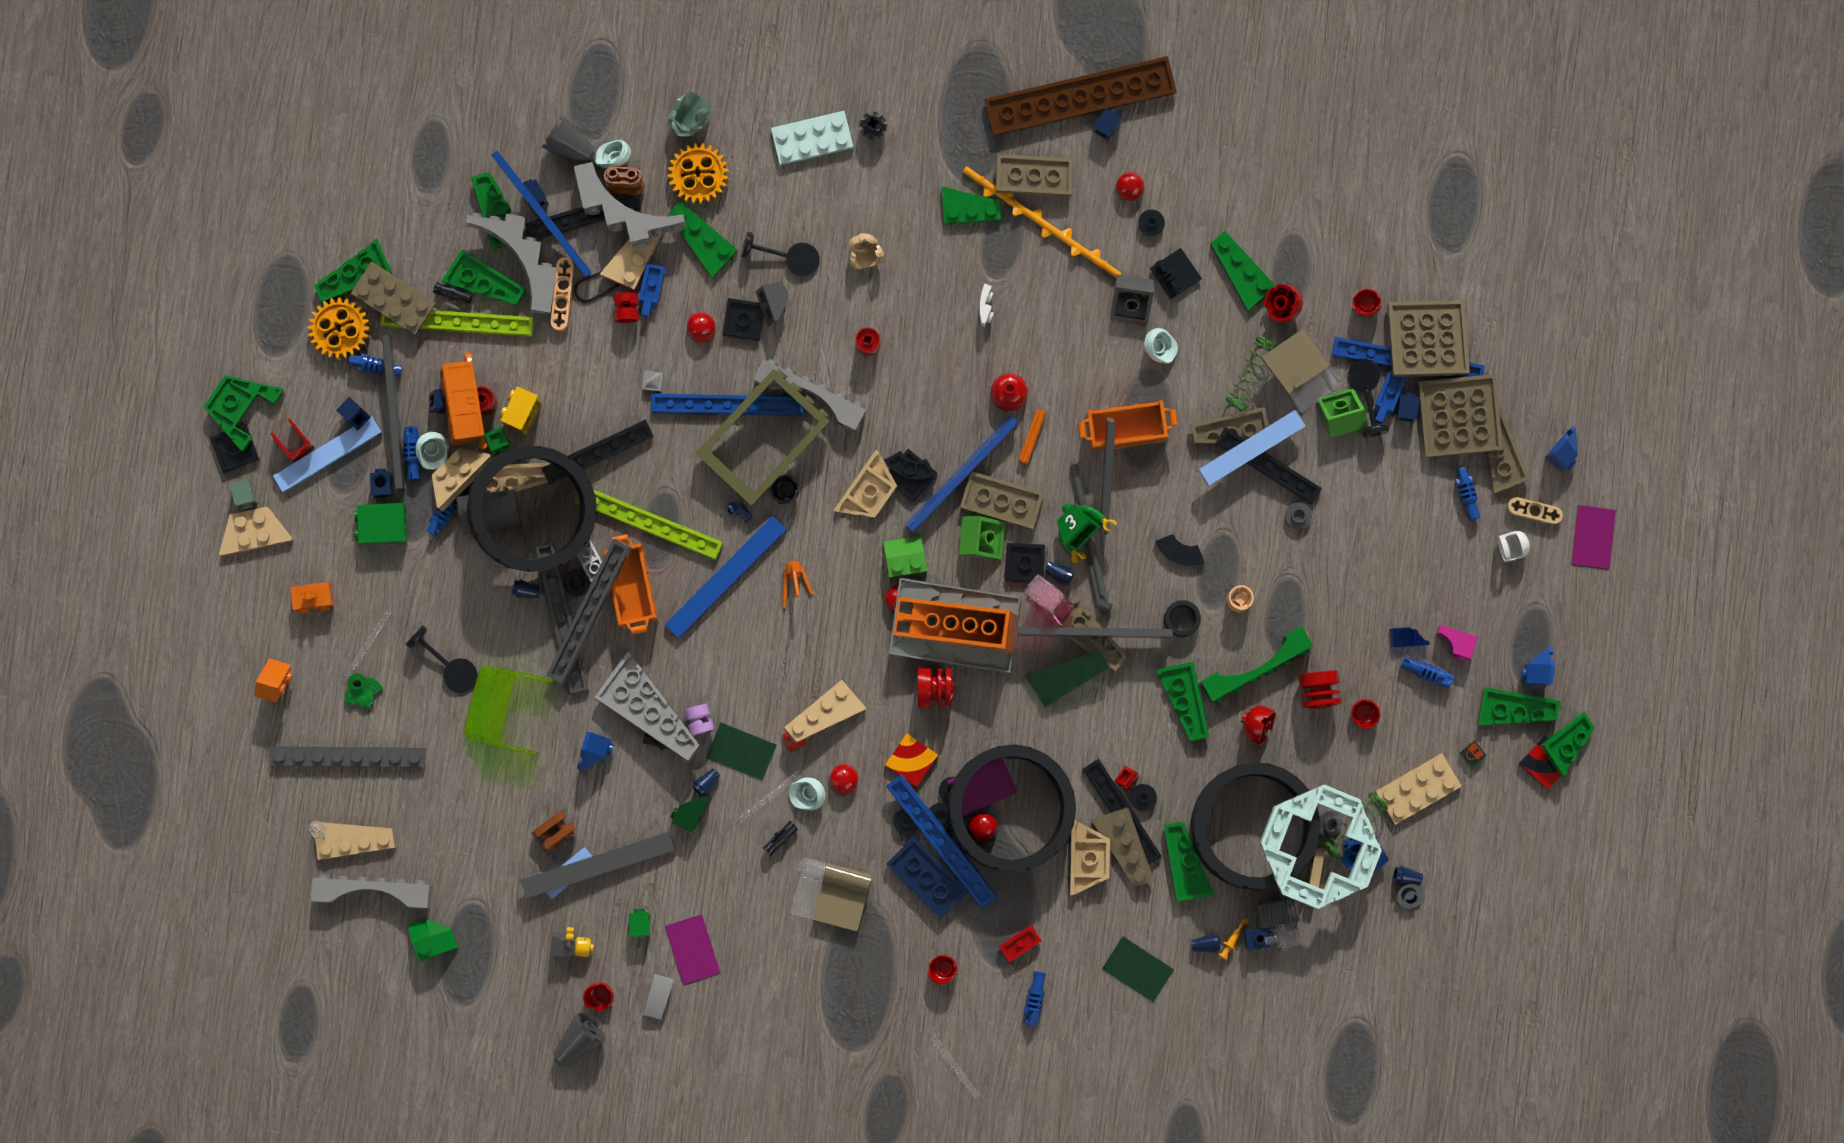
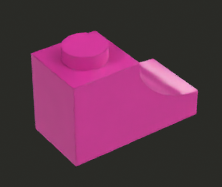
(1460, 643)

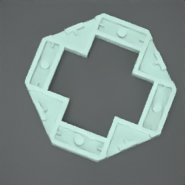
(1282, 863)

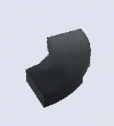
(909, 468)
(1179, 553)

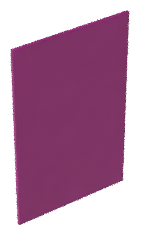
(1593, 537)
(987, 786)
(692, 949)

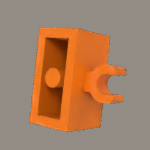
(312, 597)
(273, 680)

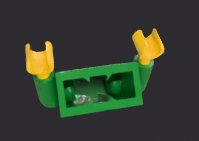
(1078, 526)

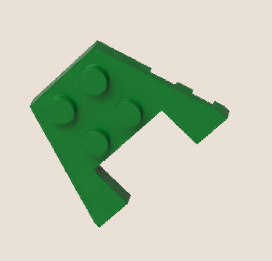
(232, 401)

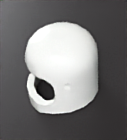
(1513, 545)

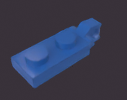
(651, 288)
(1388, 396)

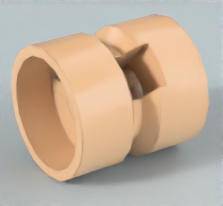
(1240, 598)

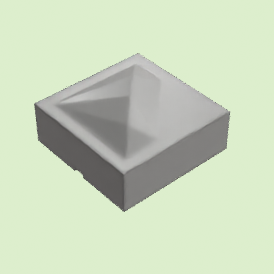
(652, 381)

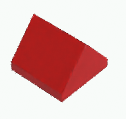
(791, 744)
(1126, 778)

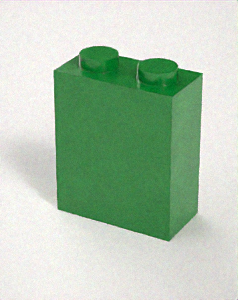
(381, 524)

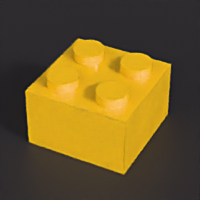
(520, 410)

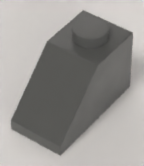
(772, 301)

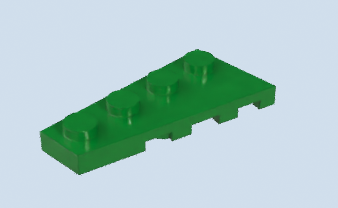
(491, 202)
(704, 241)
(1241, 270)
(347, 276)
(481, 279)
(1184, 692)
(1512, 707)
(1186, 869)

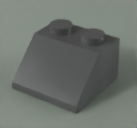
(1132, 299)

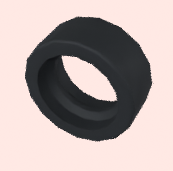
(1184, 604)

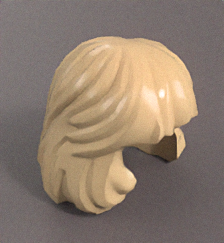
(865, 251)

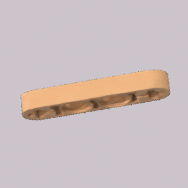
(562, 294)

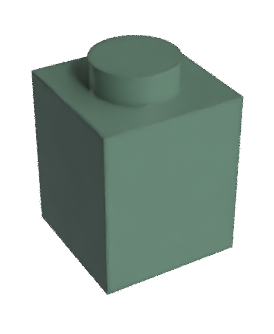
(243, 494)

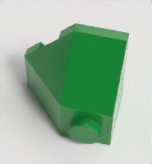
(431, 939)

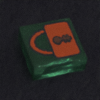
(1473, 753)

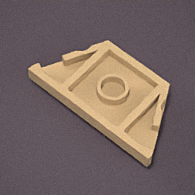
(457, 475)
(869, 489)
(252, 531)
(1088, 858)

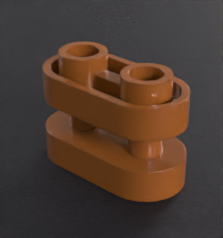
(624, 180)
(565, 832)

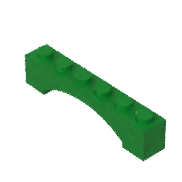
(1218, 685)

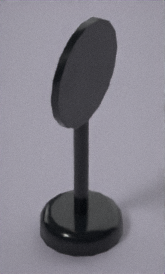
(800, 259)
(1364, 377)
(458, 675)

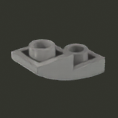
(657, 996)

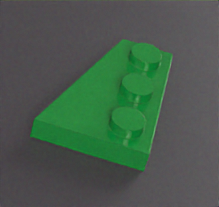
(965, 207)
(1566, 742)

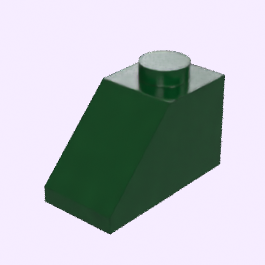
(689, 814)

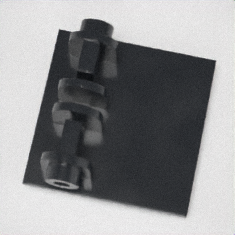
(1175, 273)

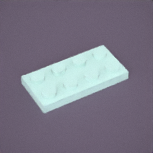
(812, 138)

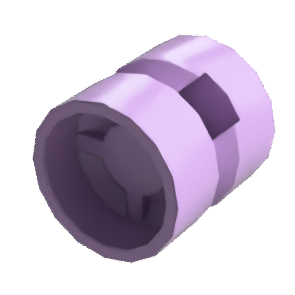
(699, 719)

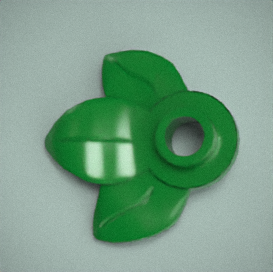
(364, 693)

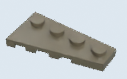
(1243, 424)
(1506, 465)
(1082, 618)
(1125, 845)

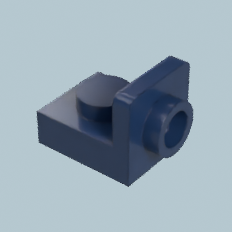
(437, 402)

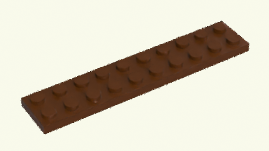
(1080, 96)

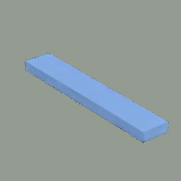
(1251, 447)
(326, 455)

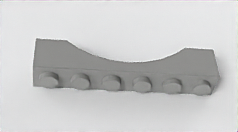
(846, 413)
(330, 890)

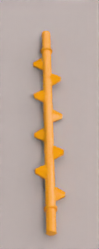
(1047, 228)

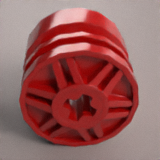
(935, 688)
(1320, 689)

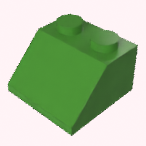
(1342, 413)
(982, 537)
(905, 557)

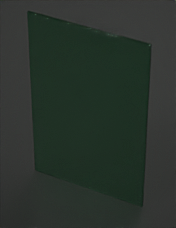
(741, 751)
(1138, 969)

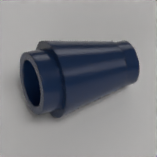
(1059, 573)
(525, 589)
(706, 782)
(1404, 875)
(1207, 943)

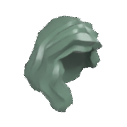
(689, 115)

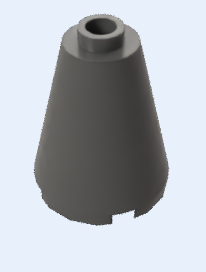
(569, 142)
(578, 1040)

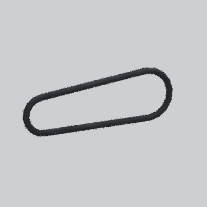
(593, 298)

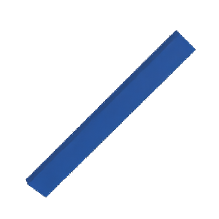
(541, 213)
(1381, 355)
(724, 405)
(961, 474)
(725, 577)
(941, 841)

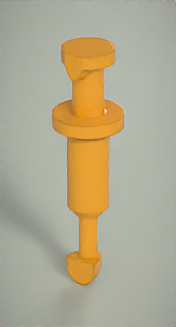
(1229, 945)

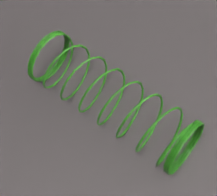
(1237, 401)
(1335, 851)

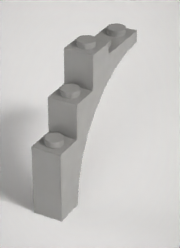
(617, 216)
(510, 232)

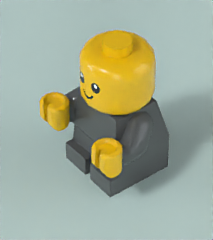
(569, 945)

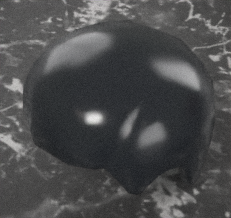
(785, 489)

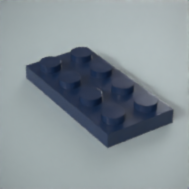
(926, 877)

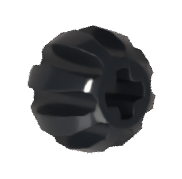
(867, 129)

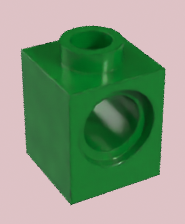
(497, 440)
(639, 923)

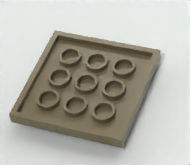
(1428, 338)
(1460, 416)

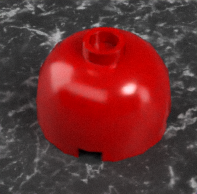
(1283, 302)
(1009, 392)
(1257, 723)

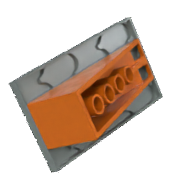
(955, 625)

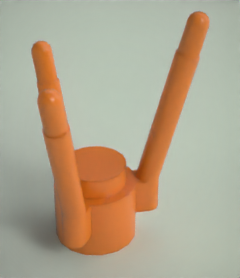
(793, 570)

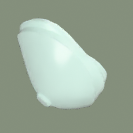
(613, 154)
(1160, 346)
(432, 450)
(807, 794)

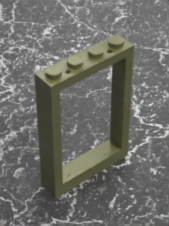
(726, 474)

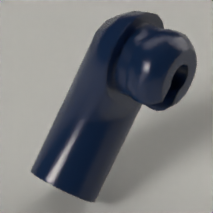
(738, 509)

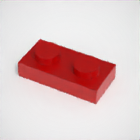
(1020, 943)

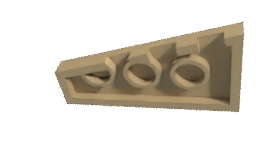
(629, 264)
(518, 477)
(831, 708)
(353, 839)

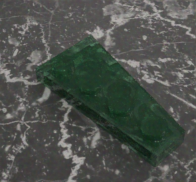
(1063, 678)

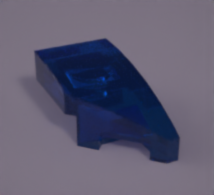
(1406, 638)

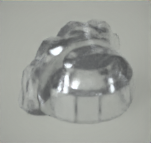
(316, 830)

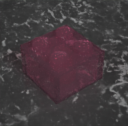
(1048, 600)

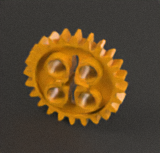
(696, 157)
(346, 344)

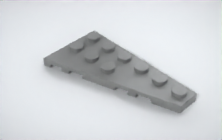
(640, 703)

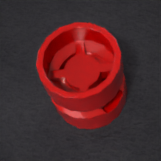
(626, 314)
(867, 341)
(486, 400)

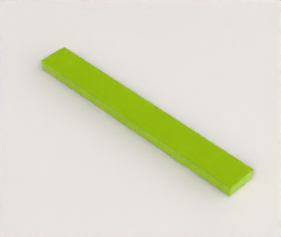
(473, 323)
(656, 525)

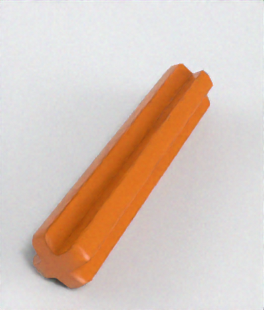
(1032, 436)

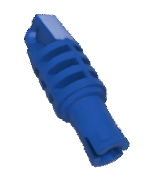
(371, 364)
(410, 440)
(1467, 493)
(439, 519)
(1428, 672)
(1034, 999)

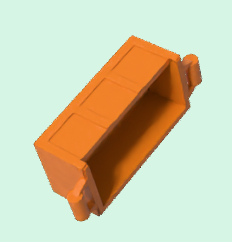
(462, 403)
(1134, 425)
(633, 591)

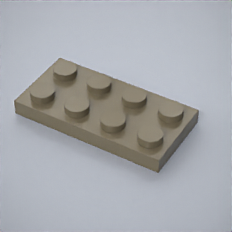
(1034, 175)
(393, 298)
(1002, 500)

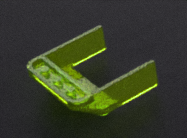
(491, 704)

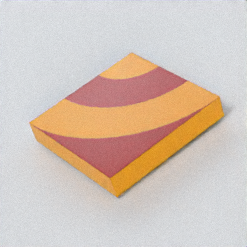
(911, 759)

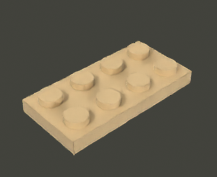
(1418, 788)

